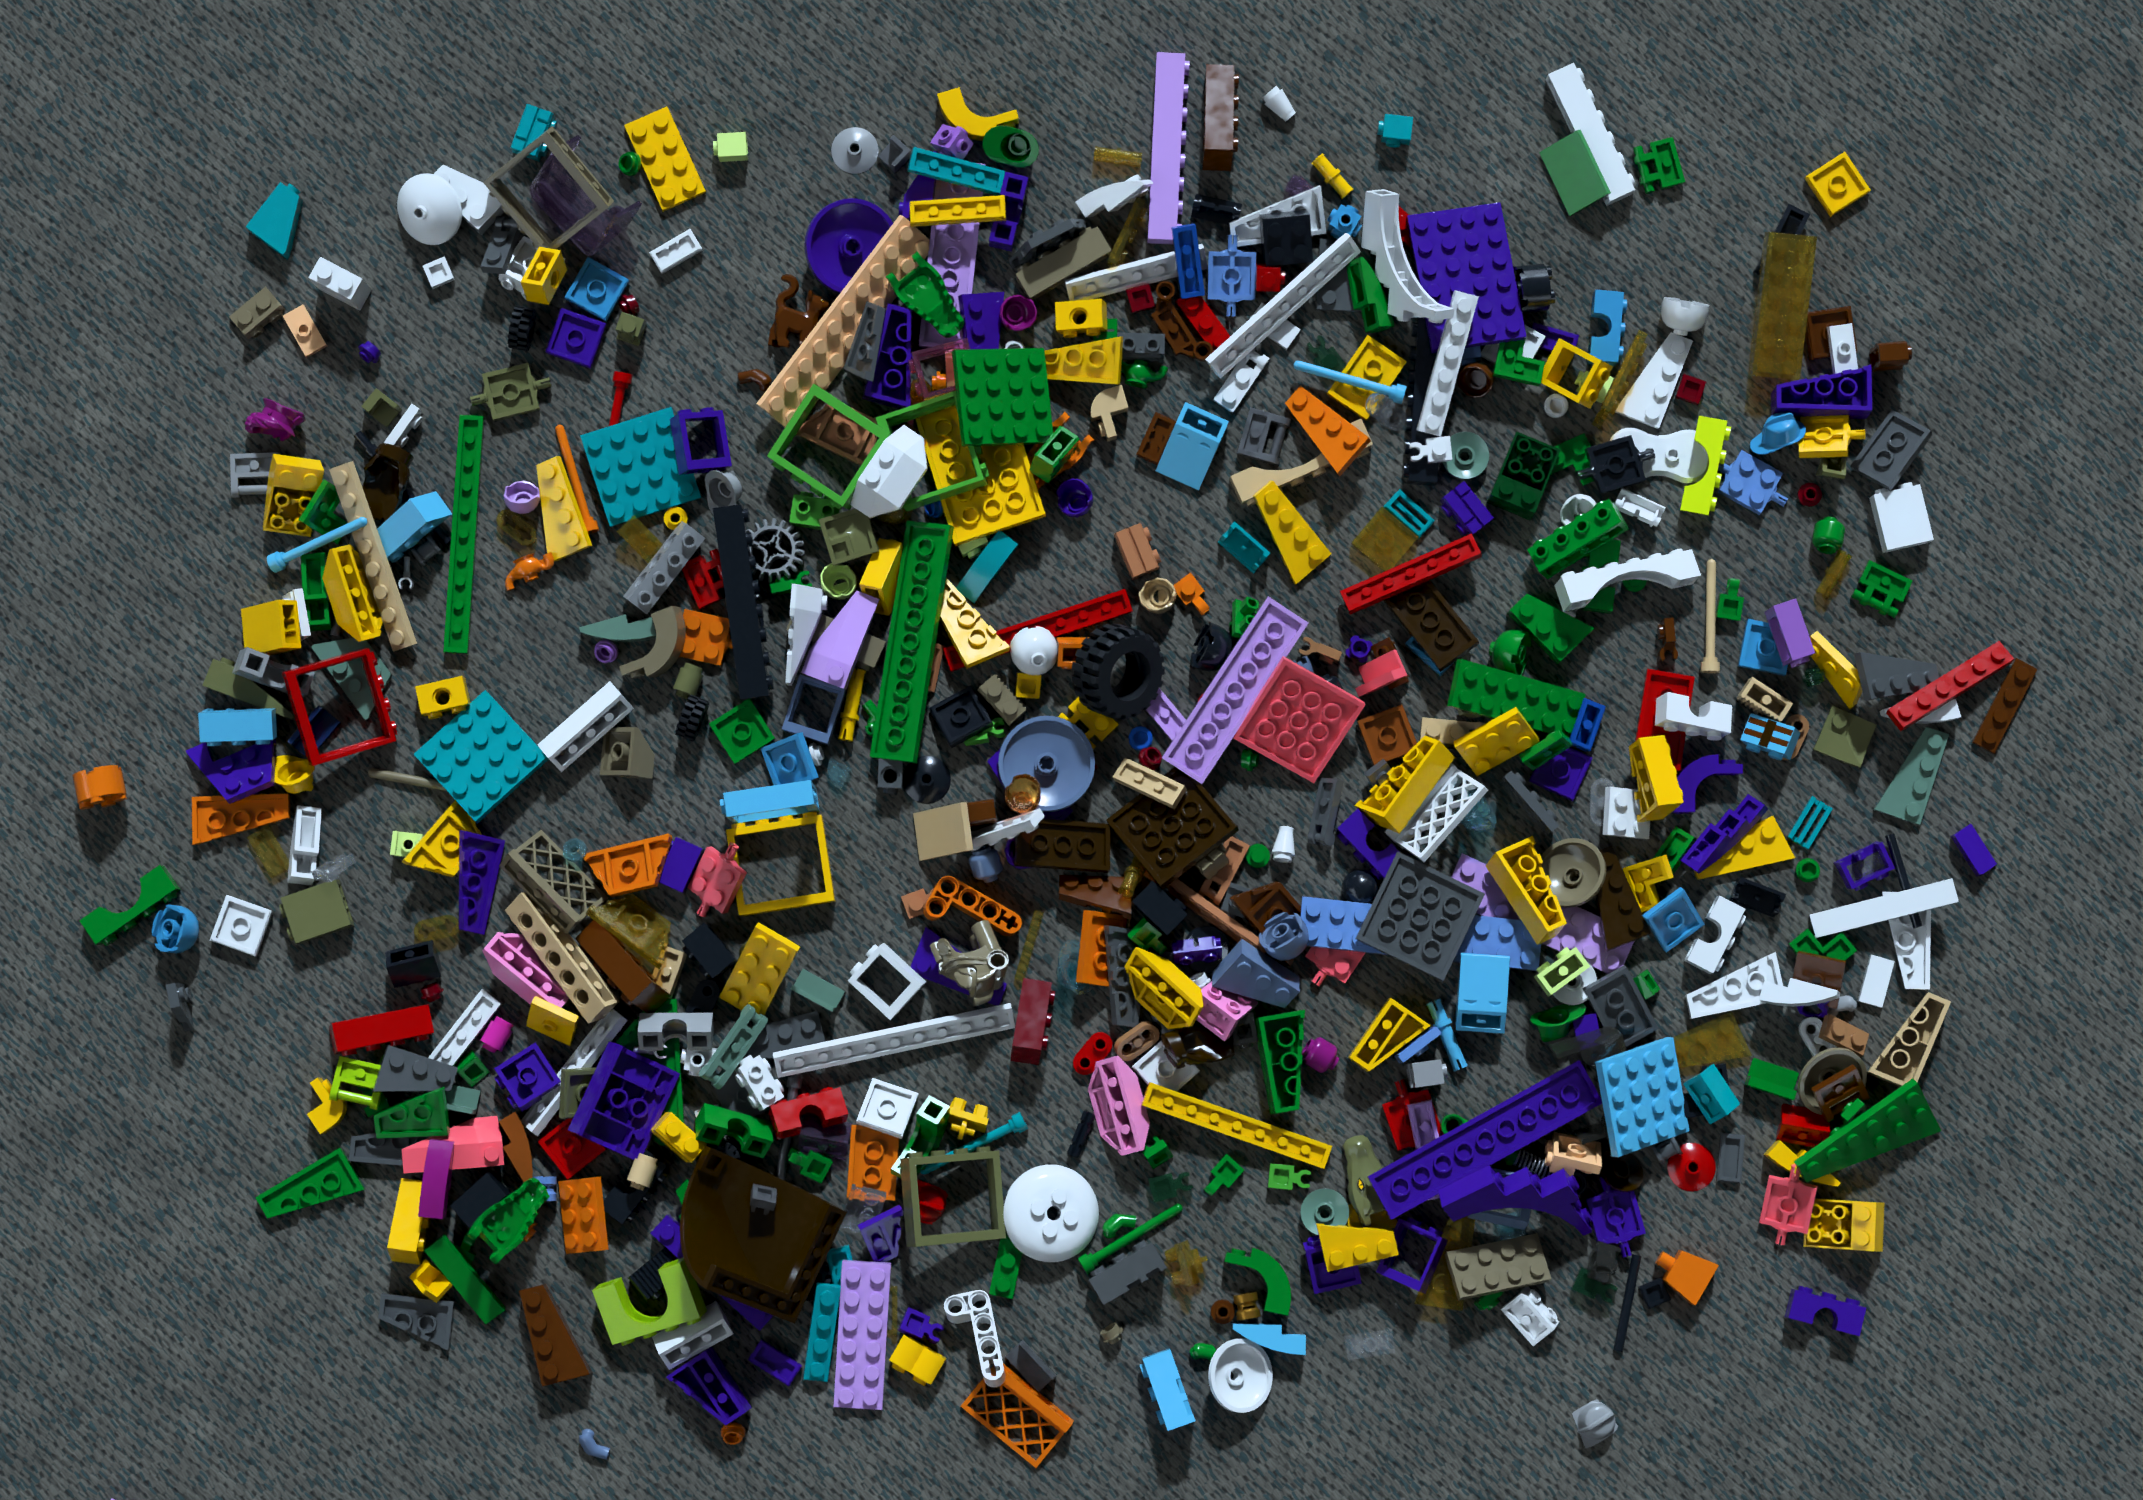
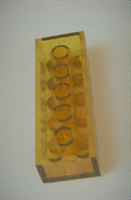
(1782, 305)

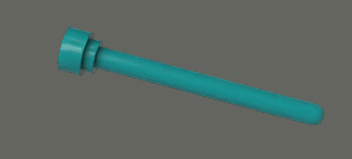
(1015, 1124)

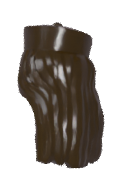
(386, 480)
(1195, 1046)

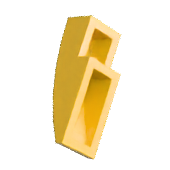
(1784, 1158)

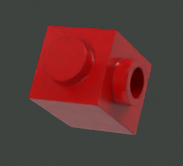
(1269, 277)

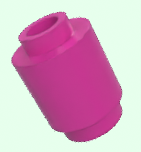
(496, 1035)

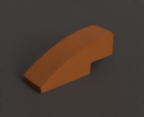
(518, 1149)

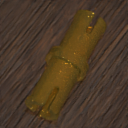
(1117, 156)
(1833, 574)
(1133, 875)

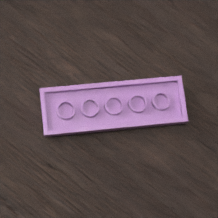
(862, 1334)

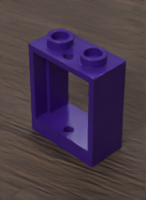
(681, 443)
(1399, 1232)

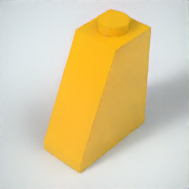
(882, 574)

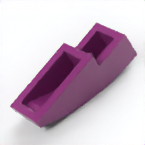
(436, 1179)

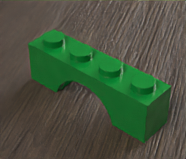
(155, 888)

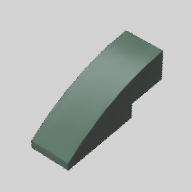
(620, 630)

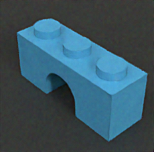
(1609, 307)

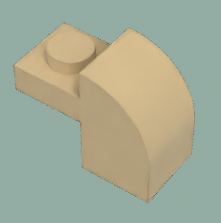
(1106, 404)

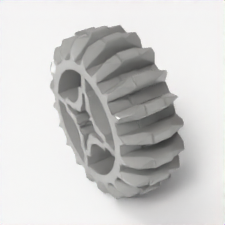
(776, 539)

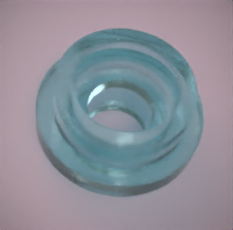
(572, 845)

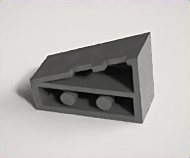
(1126, 1271)

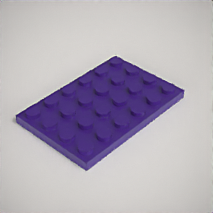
(1472, 255)

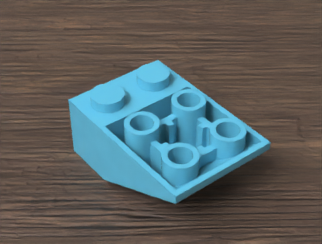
(1192, 446)
(1482, 993)

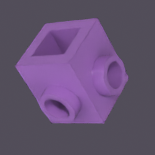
(952, 141)

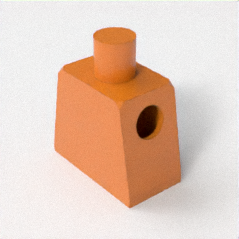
(1687, 1274)

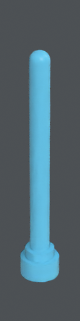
(1394, 392)
(278, 560)

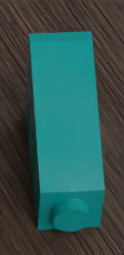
(278, 219)

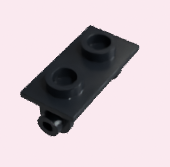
(1215, 209)

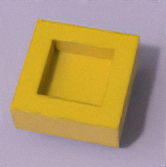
(1027, 685)

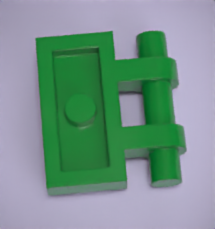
(1666, 164)
(1884, 582)

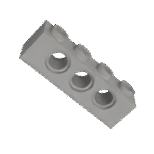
(664, 567)

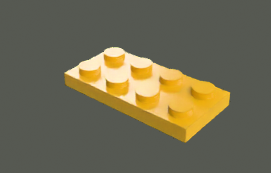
(665, 158)
(759, 970)

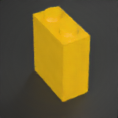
(271, 627)

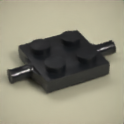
(1615, 464)

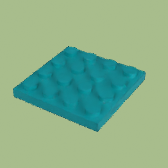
(638, 467)
(481, 756)

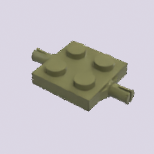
(510, 391)

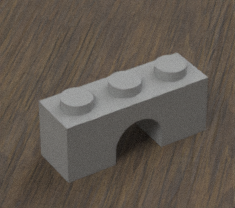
(259, 668)
(657, 1028)
(1426, 1073)

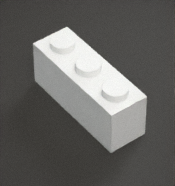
(689, 1340)

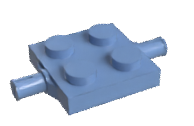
(1231, 275)
(1751, 483)

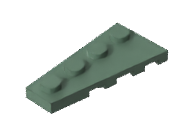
(1911, 786)

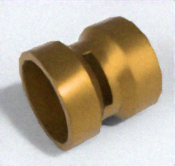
(1246, 1300)

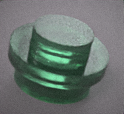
(1813, 676)

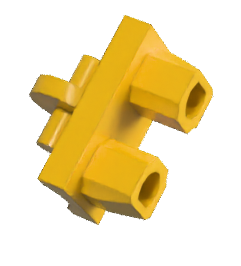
(967, 1122)

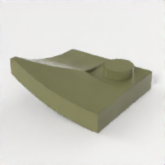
(848, 536)
(1844, 737)

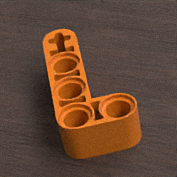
(975, 911)

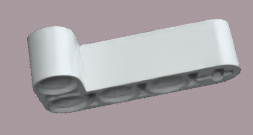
(983, 1338)

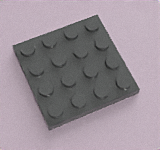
(1420, 916)

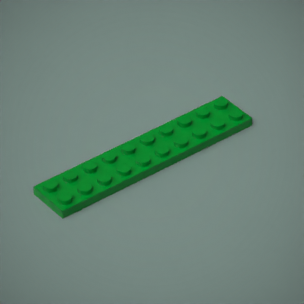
(911, 641)

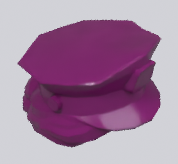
(274, 420)

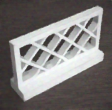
(1432, 805)

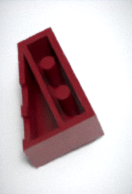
(1031, 1021)

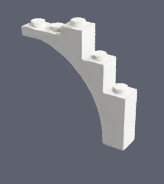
(1383, 238)

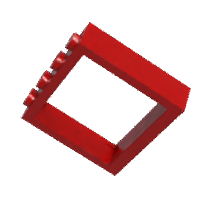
(381, 704)

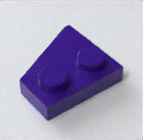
(882, 1234)

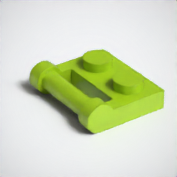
(358, 1074)

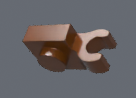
(1667, 632)

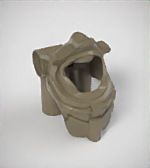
(977, 970)

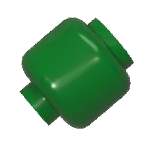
(1828, 535)

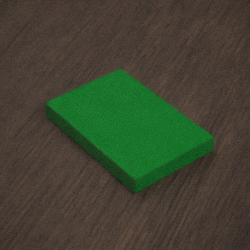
(1575, 172)

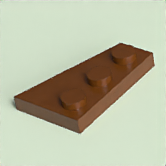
(1095, 891)

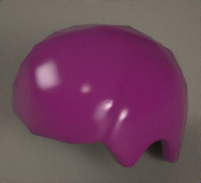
(1013, 308)

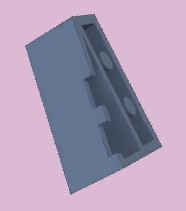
(1256, 976)

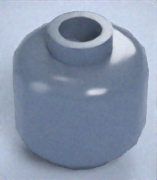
(985, 864)

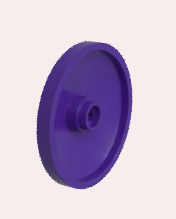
(842, 239)

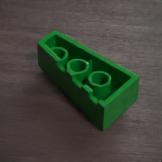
(1281, 1058)

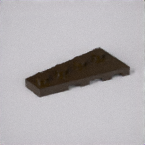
(1617, 905)

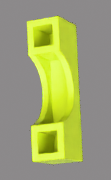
(1699, 496)

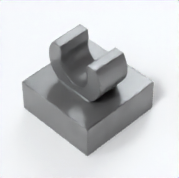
(763, 1197)

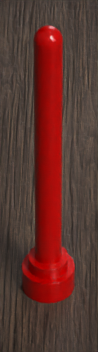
(621, 382)

